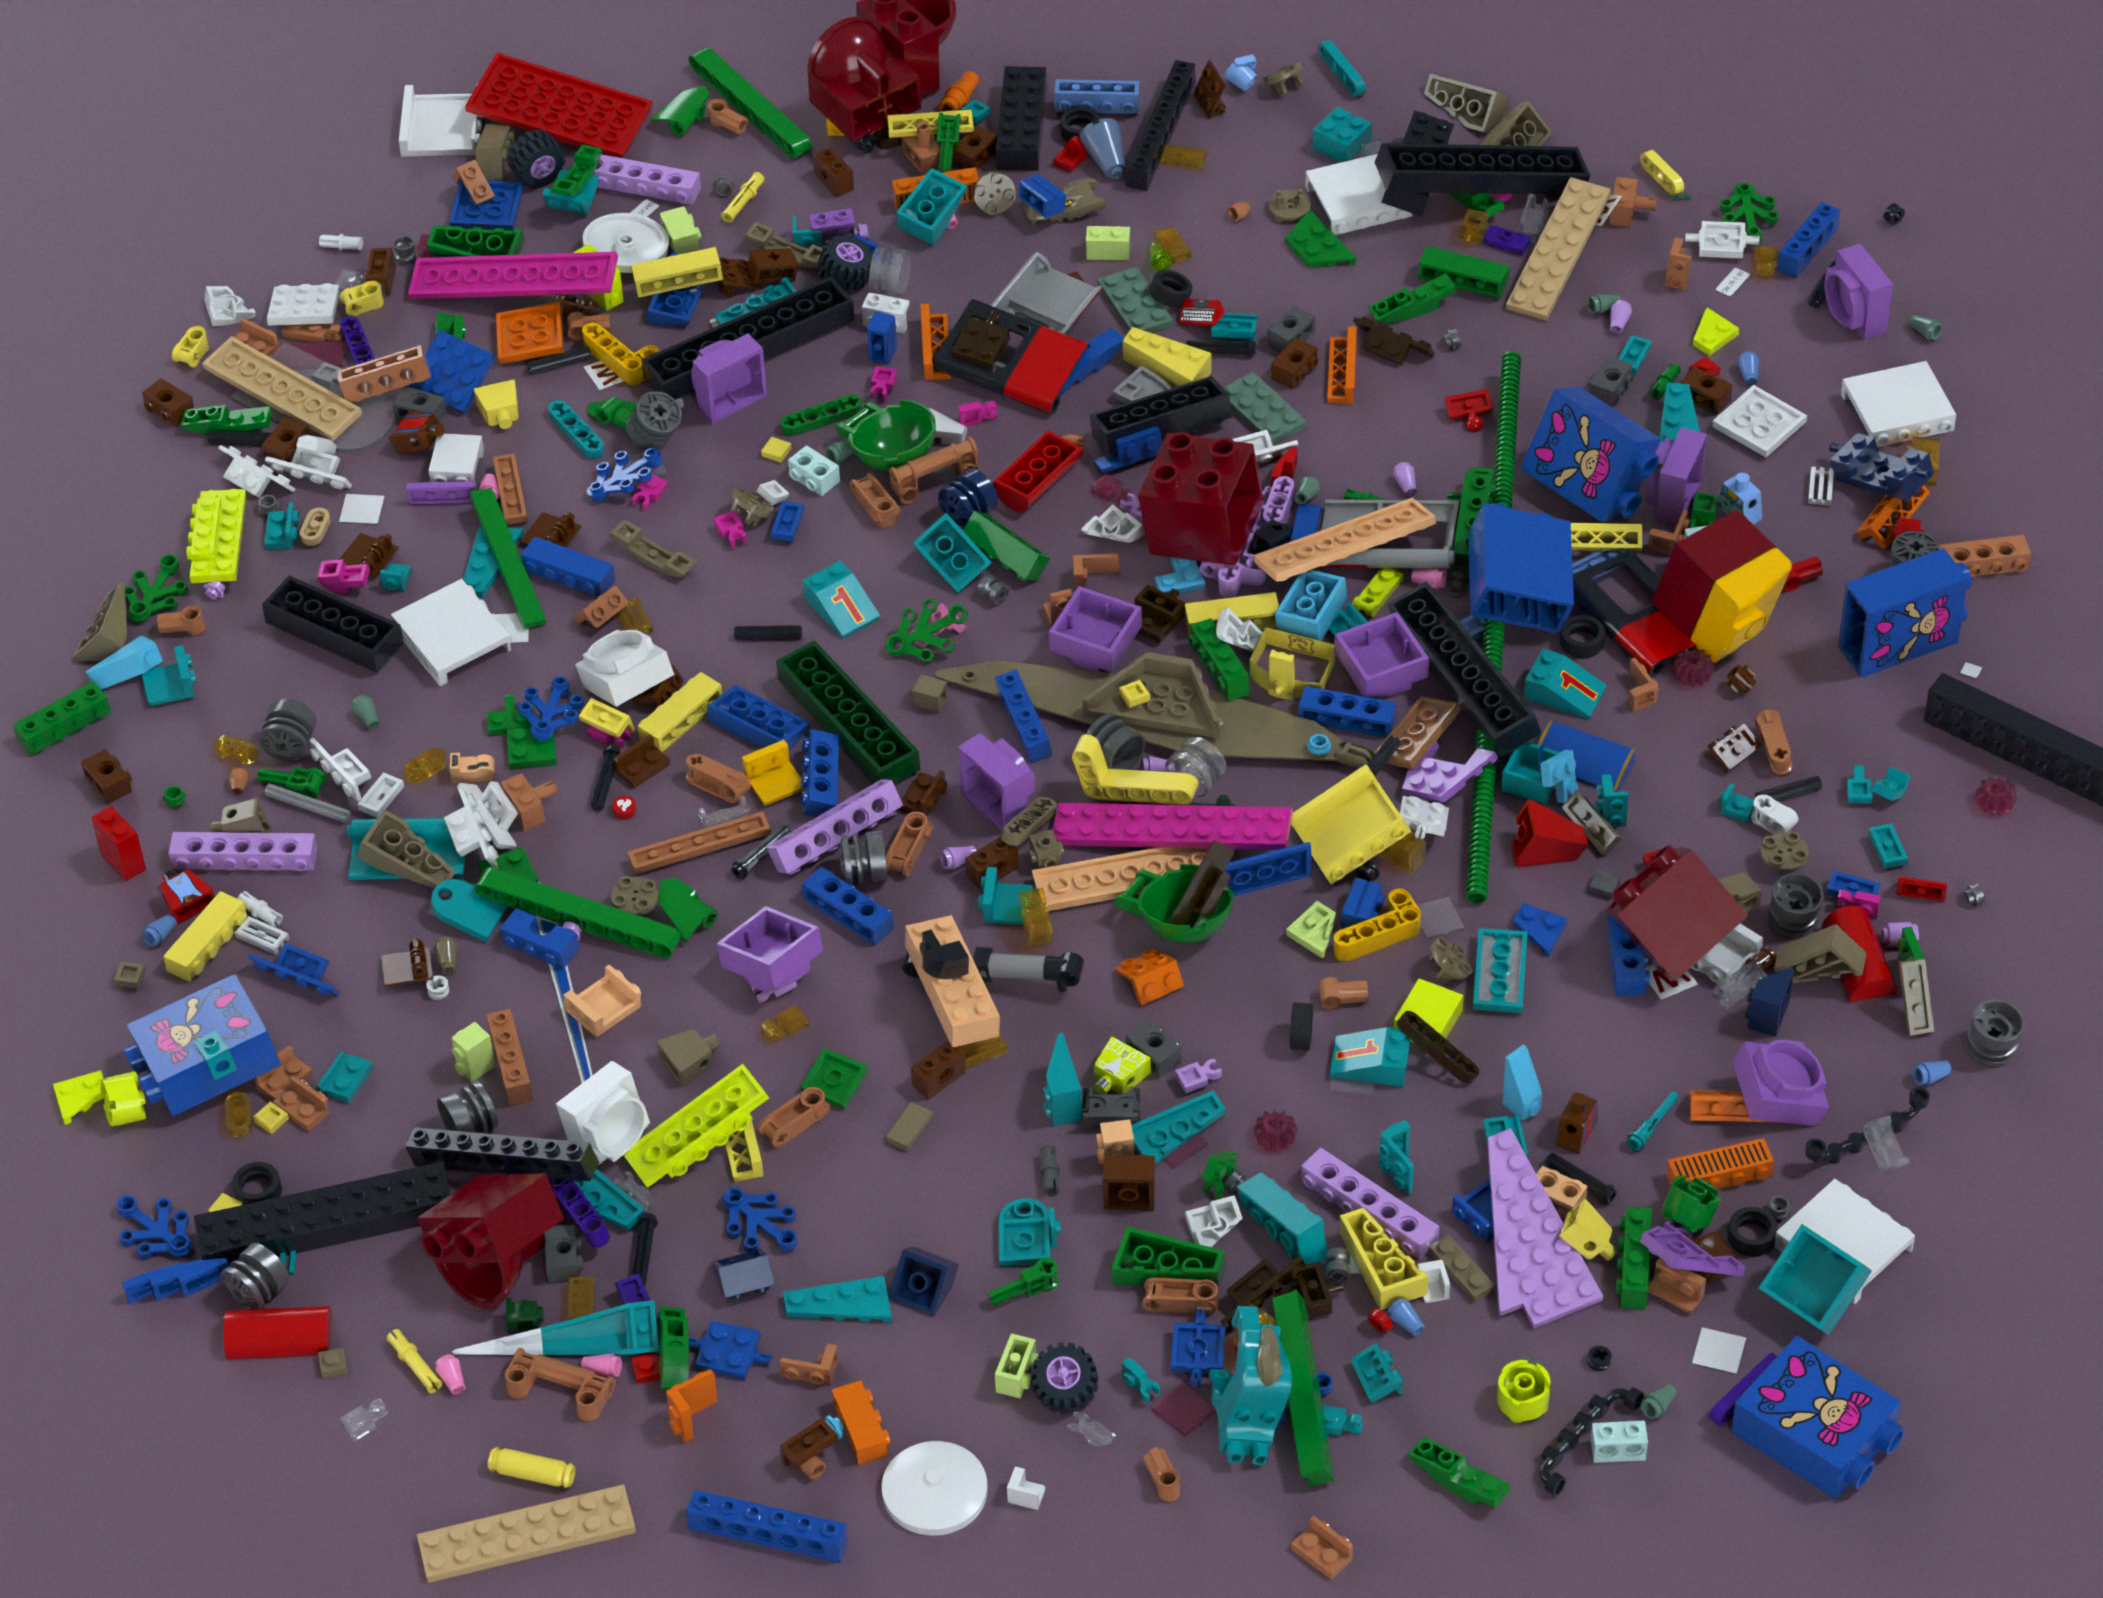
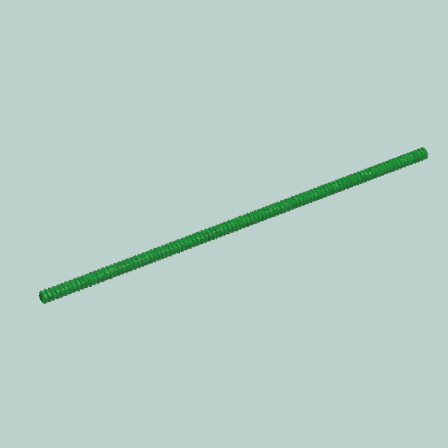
(1493, 632)

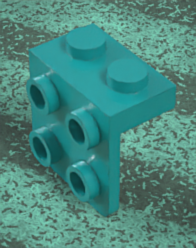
(577, 204)
(170, 681)
(1000, 899)
(1394, 1155)

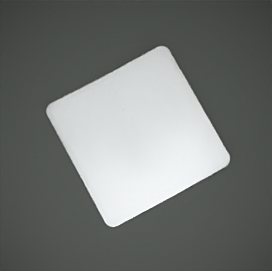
(1971, 670)

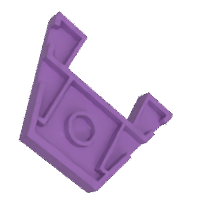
(1442, 779)
(1683, 1253)

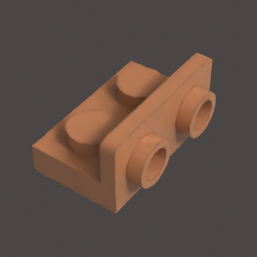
(1678, 266)
(258, 337)
(602, 607)
(277, 1080)
(303, 1104)
(1677, 1286)
(1323, 1548)

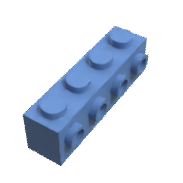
(1098, 95)

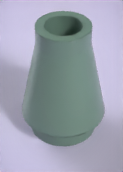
(1601, 303)
(1928, 327)
(838, 451)
(1307, 489)
(365, 709)
(1657, 1402)

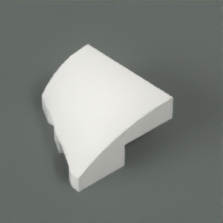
(225, 307)
(948, 429)
(1115, 525)
(1236, 632)
(1213, 1221)

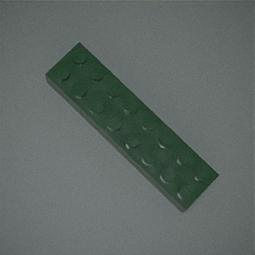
(848, 712)

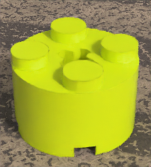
(122, 1099)
(1523, 1391)

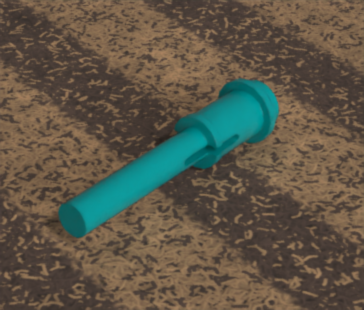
(1638, 1139)

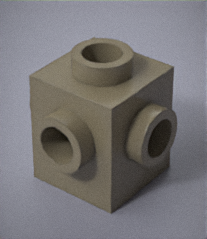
(1045, 849)

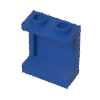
(1476, 1210)

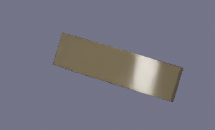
(764, 238)
(649, 552)

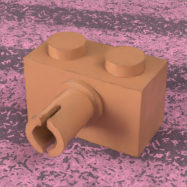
(922, 149)
(1623, 211)
(528, 799)

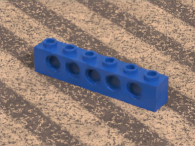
(767, 1526)

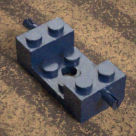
(1865, 467)

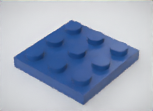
(492, 214)
(455, 370)

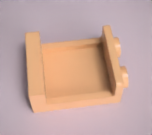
(604, 1002)

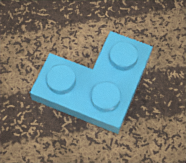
(1185, 578)
(1560, 772)

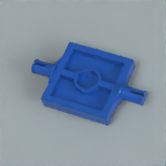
(1197, 1347)
(728, 1350)

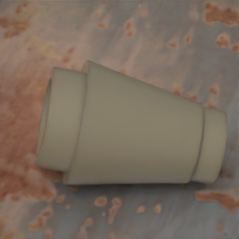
(446, 954)

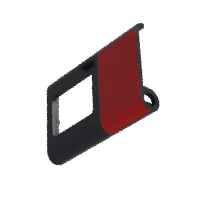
(1035, 370)
(1641, 635)

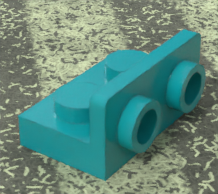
(281, 529)
(1377, 1373)

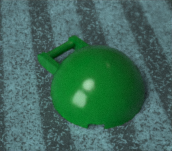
(890, 434)
(1160, 900)

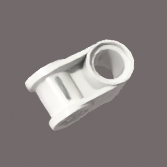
(1775, 817)

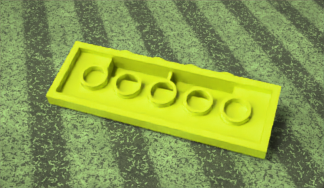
(216, 535)
(697, 1127)

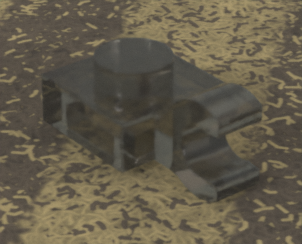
(1457, 574)

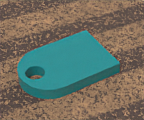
(466, 909)
(1024, 1236)

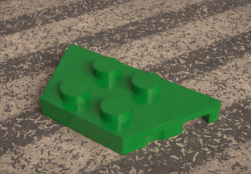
(1317, 244)

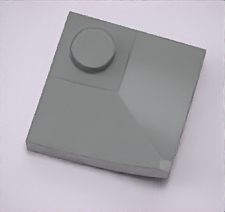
(1139, 385)

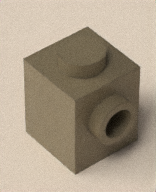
(929, 693)

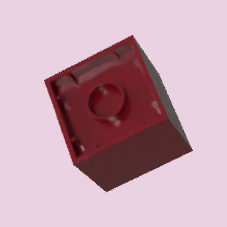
(1201, 498)

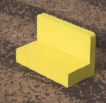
(606, 718)

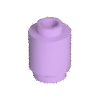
(1893, 931)

